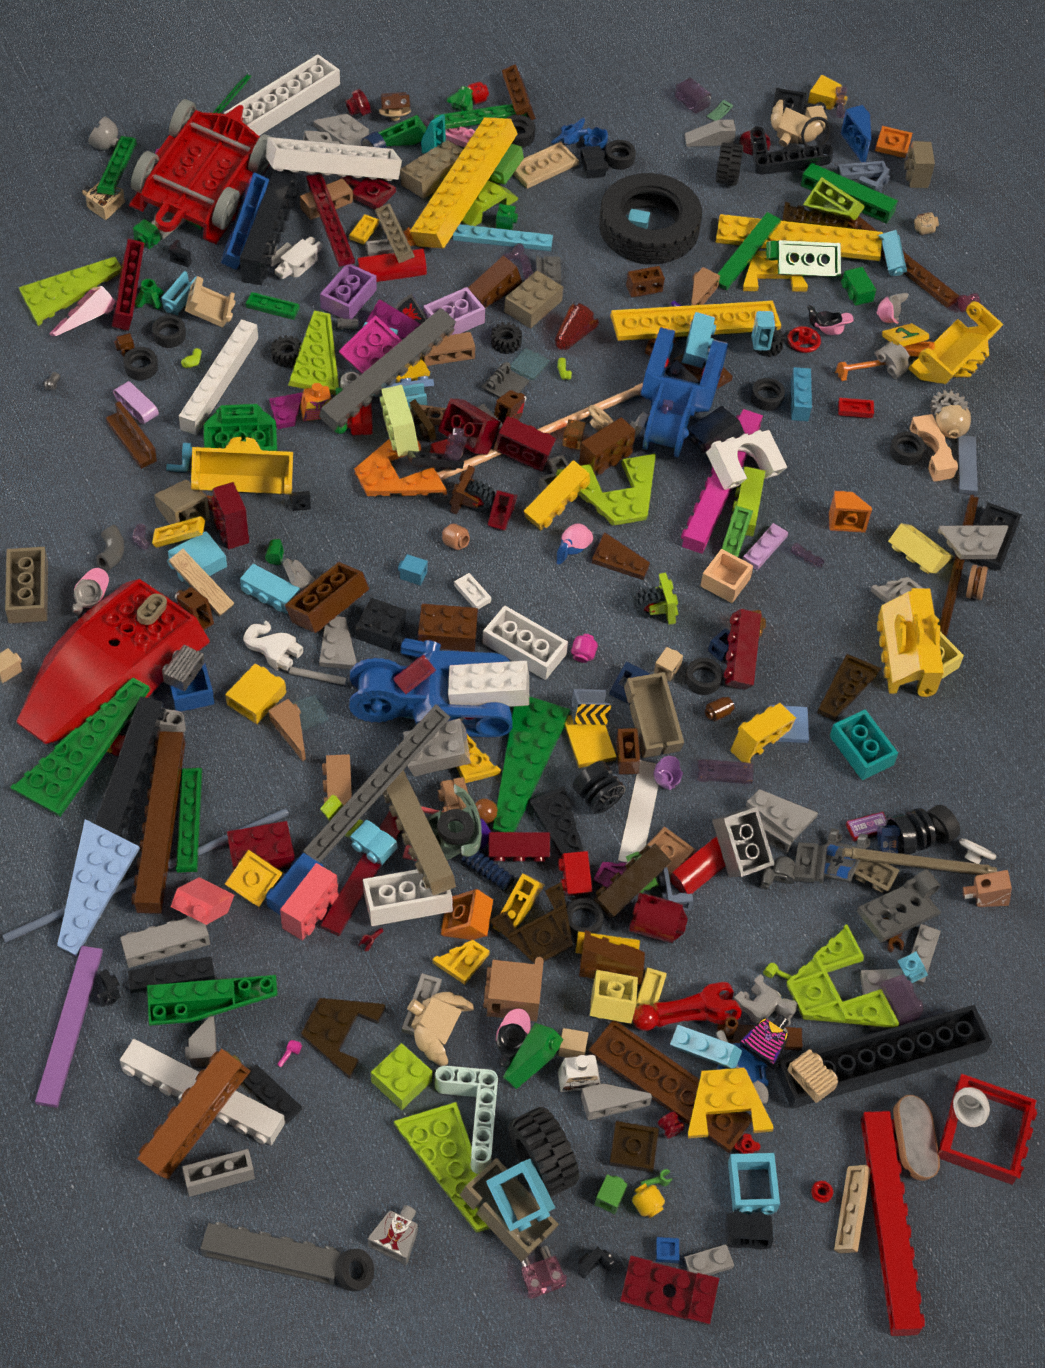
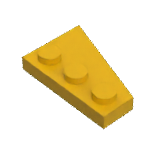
(479, 767)

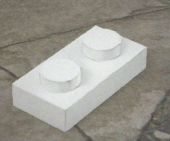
(472, 591)

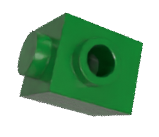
(506, 217)
(146, 233)

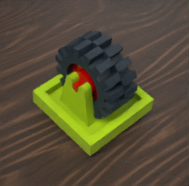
(657, 600)

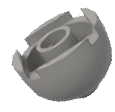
(104, 135)

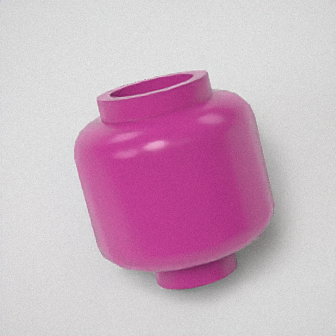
(584, 648)

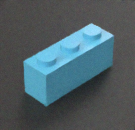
(699, 340)
(268, 587)
(706, 1047)

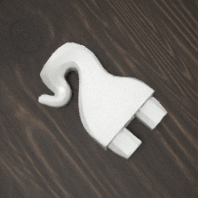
(274, 647)

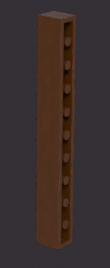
(160, 822)

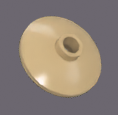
(395, 114)

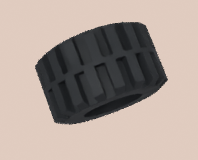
(729, 164)

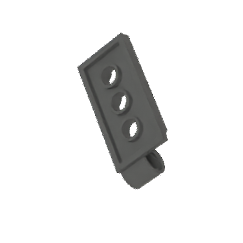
(916, 890)

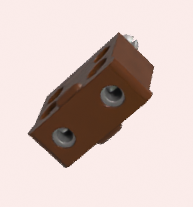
(395, 100)

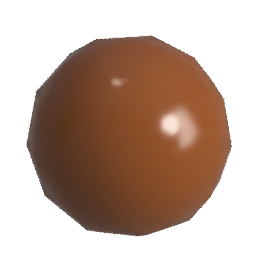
(487, 810)

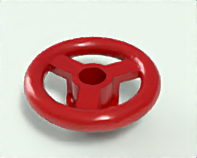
(805, 335)

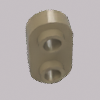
(151, 609)

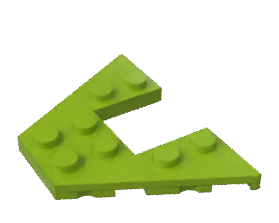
(625, 504)
(818, 997)

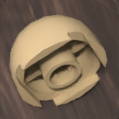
(953, 421)

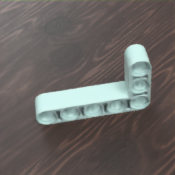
(483, 1111)

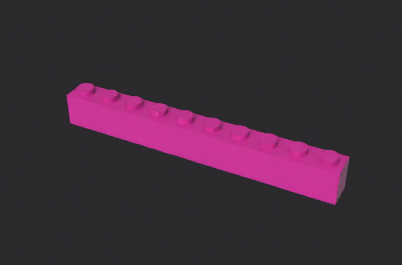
(714, 497)

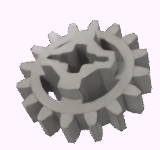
(946, 399)

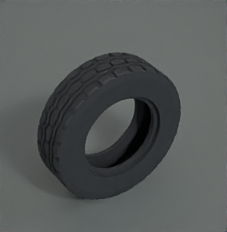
(646, 244)

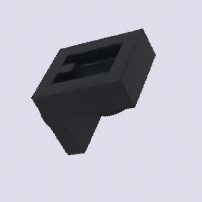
(179, 255)

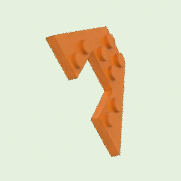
(380, 478)

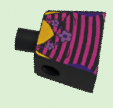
(767, 1040)

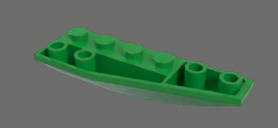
(203, 999)

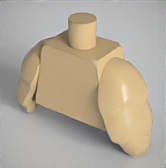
(790, 125)
(435, 1022)

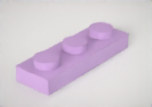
(765, 546)

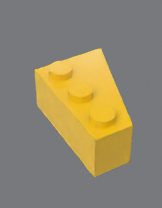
(760, 731)

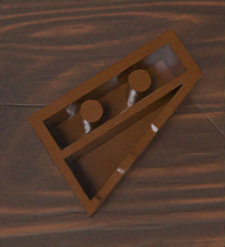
(496, 282)
(609, 957)

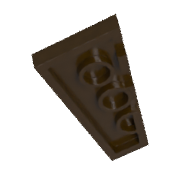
(814, 217)
(847, 685)

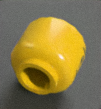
(648, 1200)

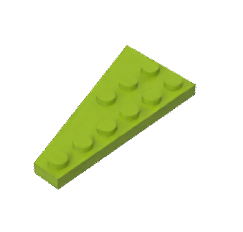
(63, 290)
(316, 356)

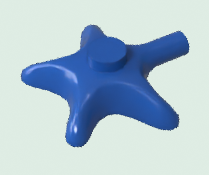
(572, 133)

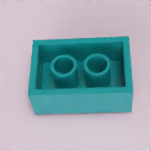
(863, 744)

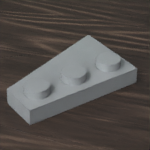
(337, 645)
(782, 814)

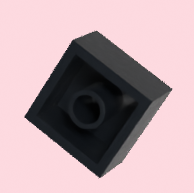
(380, 624)

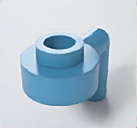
(186, 455)

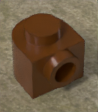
(124, 343)

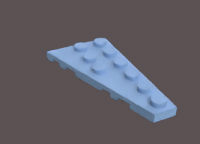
(96, 875)

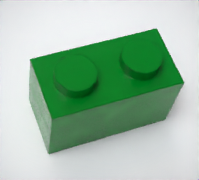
(858, 286)

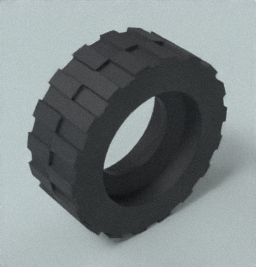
(525, 124)

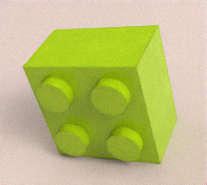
(401, 1076)

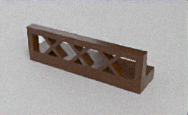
(517, 91)
(132, 436)

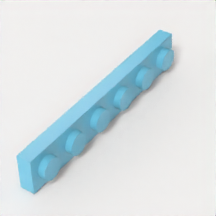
(503, 237)

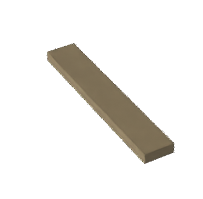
(394, 233)

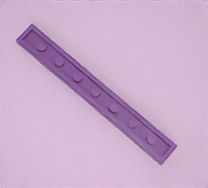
(69, 1027)

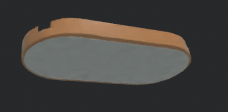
(916, 1137)

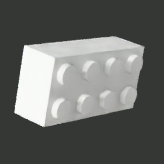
(525, 641)
(489, 683)
(402, 898)

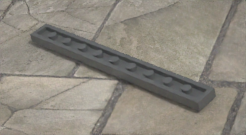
(376, 784)

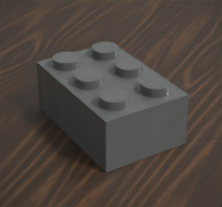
(743, 842)

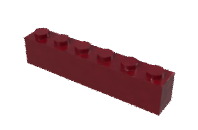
(128, 284)

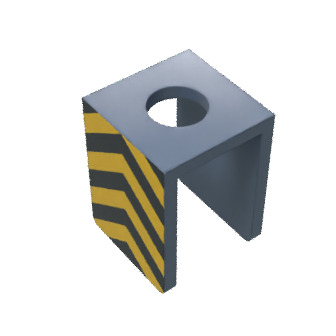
(588, 707)

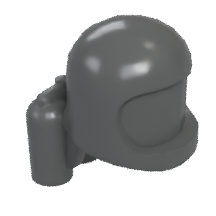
(780, 872)

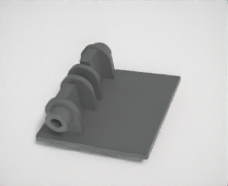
(505, 380)

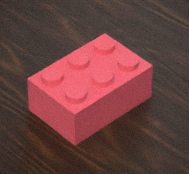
(309, 902)

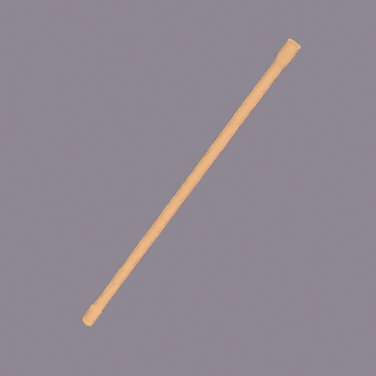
(478, 459)

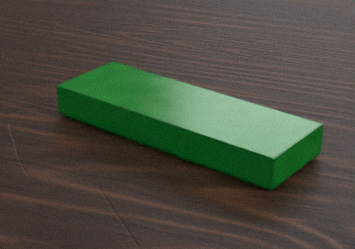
(272, 305)

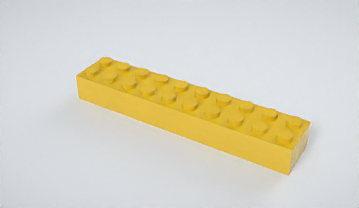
(463, 183)

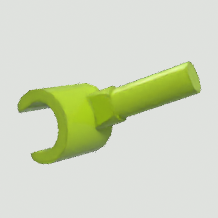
(773, 969)

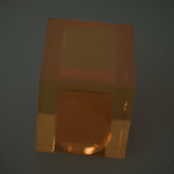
(573, 434)

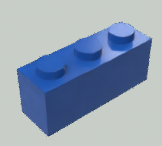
(289, 882)

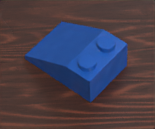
(857, 131)

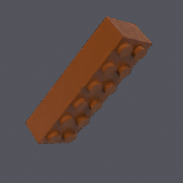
(193, 1114)

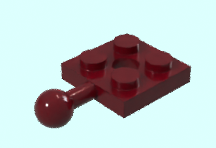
(365, 189)

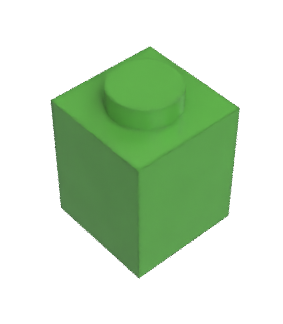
(611, 1193)

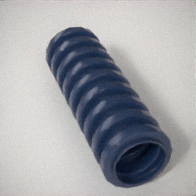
(490, 870)

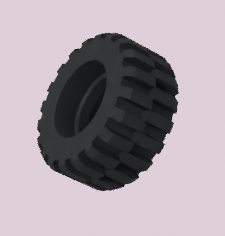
(543, 1140)

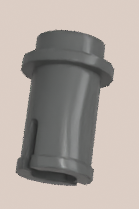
(347, 323)

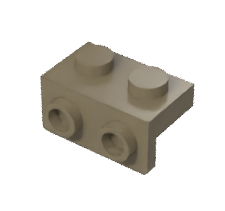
(878, 873)

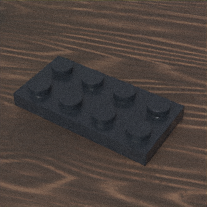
(999, 516)

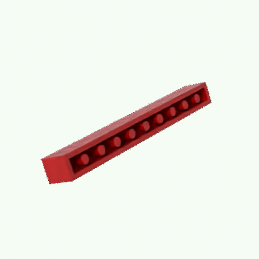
(891, 1225)

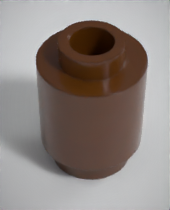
(719, 708)

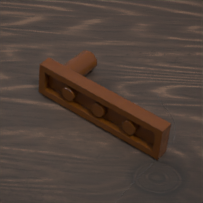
(735, 1032)

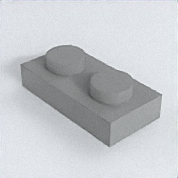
(710, 1261)

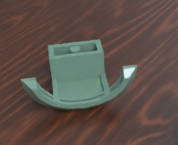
(473, 844)

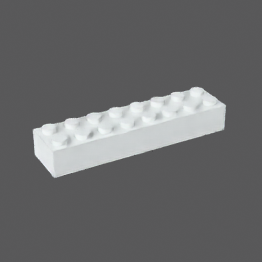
(289, 94)
(332, 158)

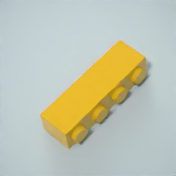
(557, 495)

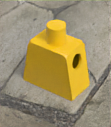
(825, 92)

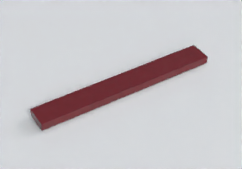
(330, 220)
(353, 890)

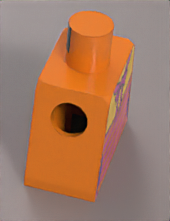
(313, 400)

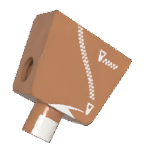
(990, 889)

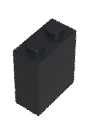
(715, 427)

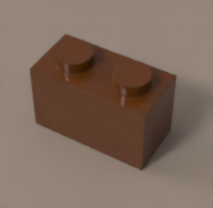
(628, 751)

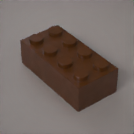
(327, 597)

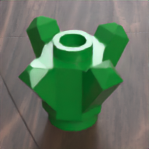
(461, 99)
(149, 294)

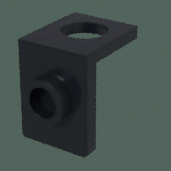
(301, 500)

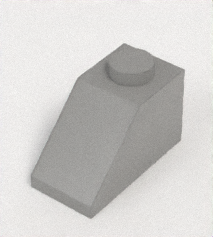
(202, 1044)

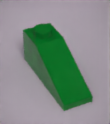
(404, 133)
(533, 1054)

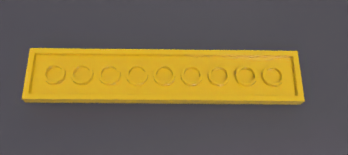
(854, 242)
(729, 318)

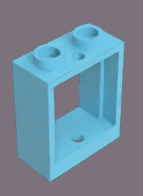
(753, 1161)
(537, 1186)

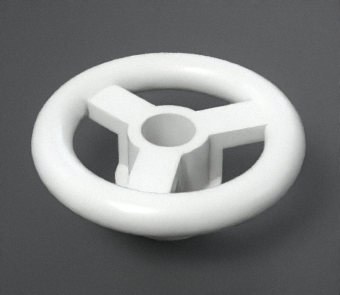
(976, 851)

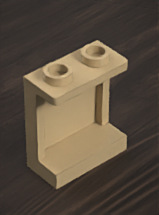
(209, 304)

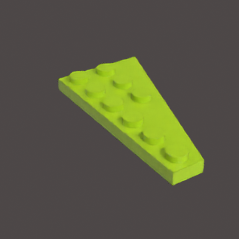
(446, 1151)

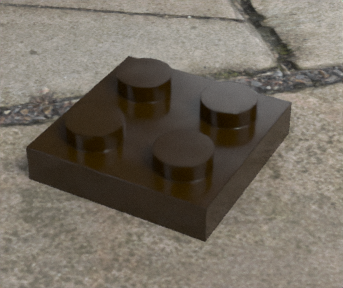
(420, 418)
(634, 1146)

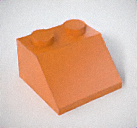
(848, 512)
(469, 916)

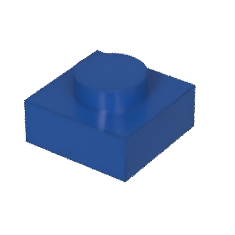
(667, 1250)

